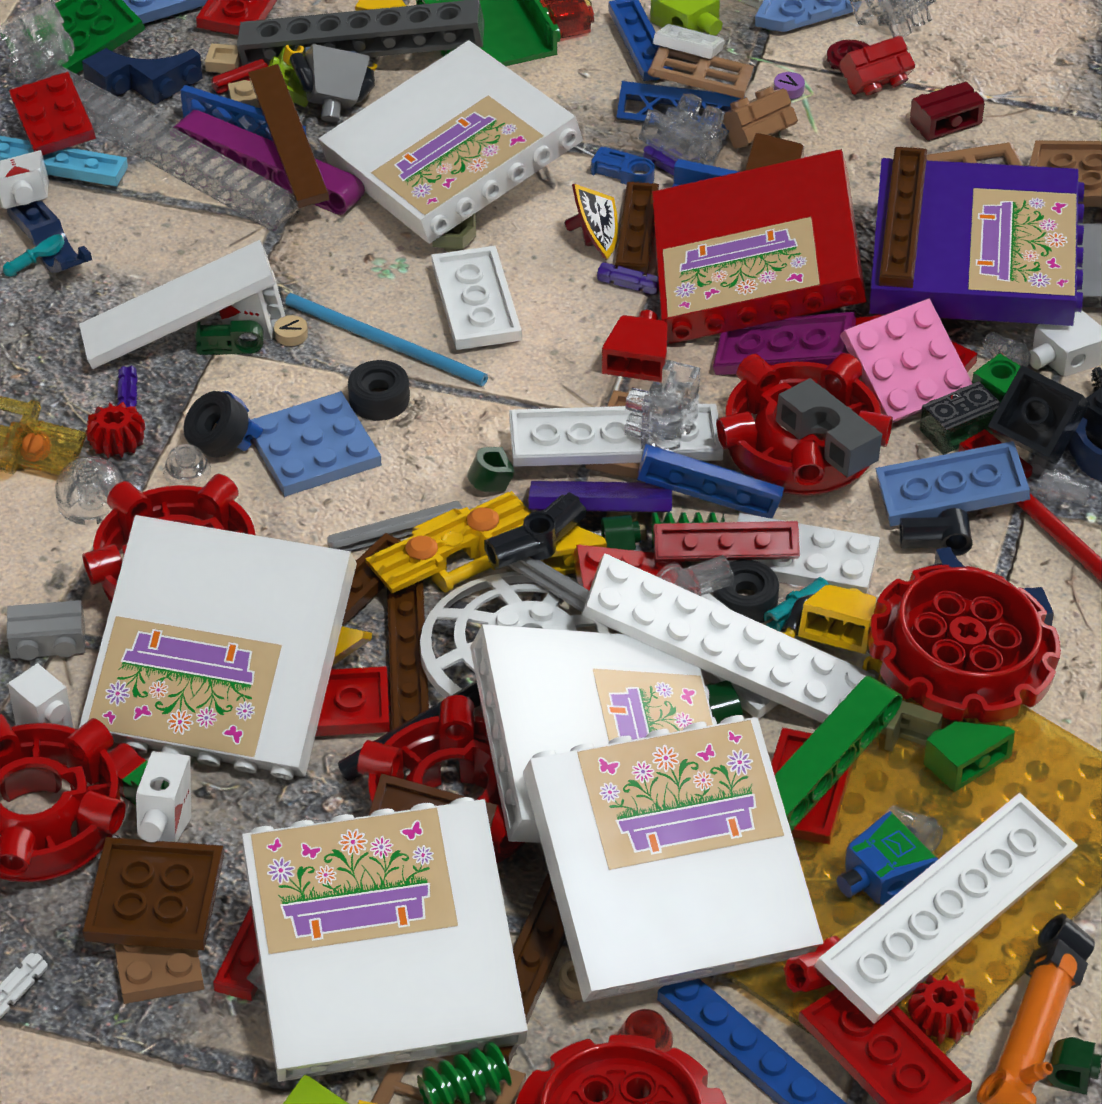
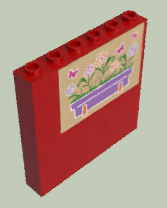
(757, 247)

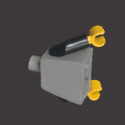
(331, 77)

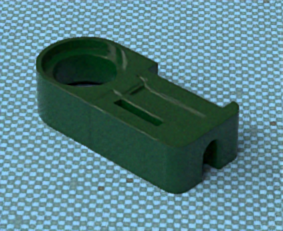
(226, 338)

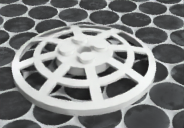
(515, 613)

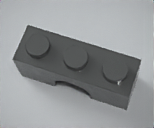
(849, 441)

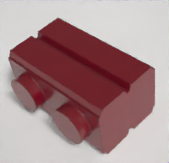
(947, 110)

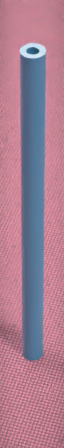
(387, 339)

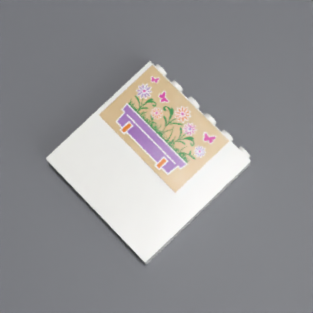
(382, 938)

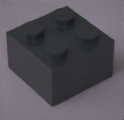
(1039, 414)

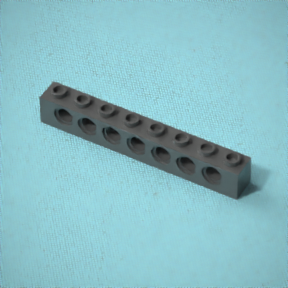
(367, 31)

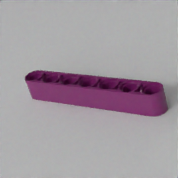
(262, 158)

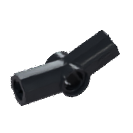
(538, 533)

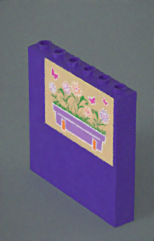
(991, 244)

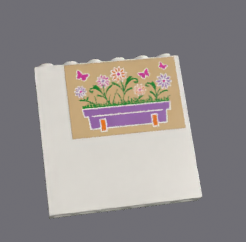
(451, 140)
(220, 645)
(571, 690)
(670, 857)

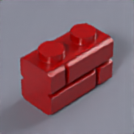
(877, 66)

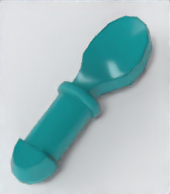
(46, 248)

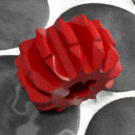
(115, 430)
(943, 1008)

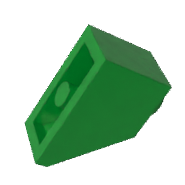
(967, 751)

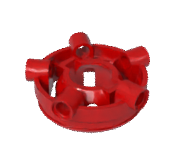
(765, 448)
(201, 506)
(430, 742)
(35, 761)

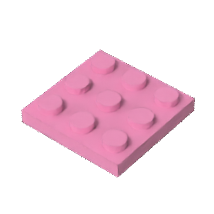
(906, 359)

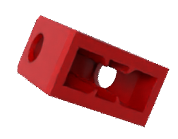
(636, 347)

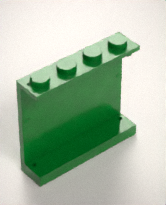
(515, 30)

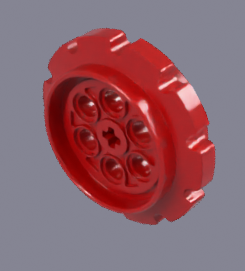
(964, 643)
(618, 1074)

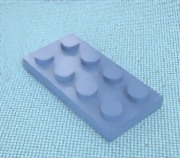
(954, 480)

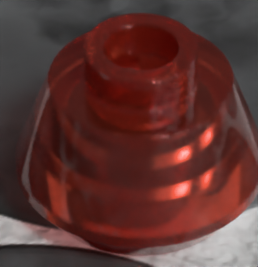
(650, 1025)

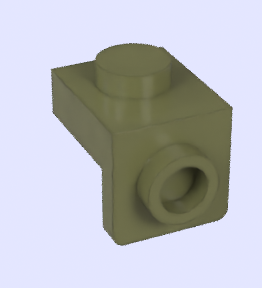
(458, 237)
(911, 724)

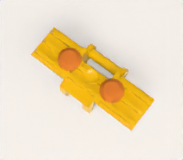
(434, 540)

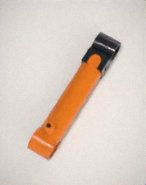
(1053, 972)

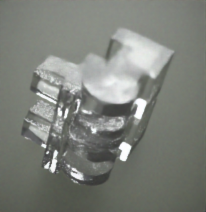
(893, 13)
(36, 41)
(684, 132)
(666, 408)

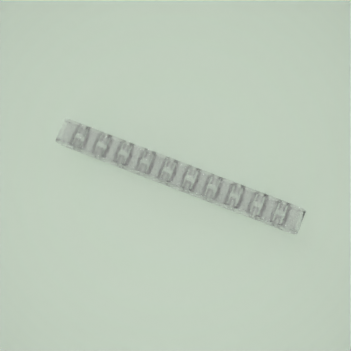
(183, 156)

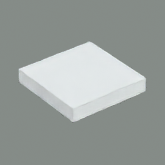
(688, 41)

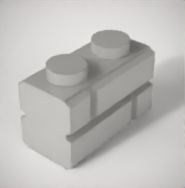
(46, 629)

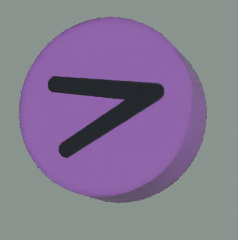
(792, 82)

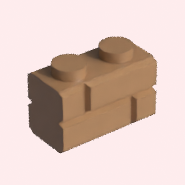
(765, 115)

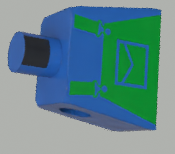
(884, 860)

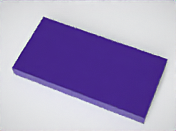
(603, 495)

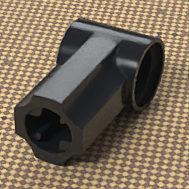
(946, 530)

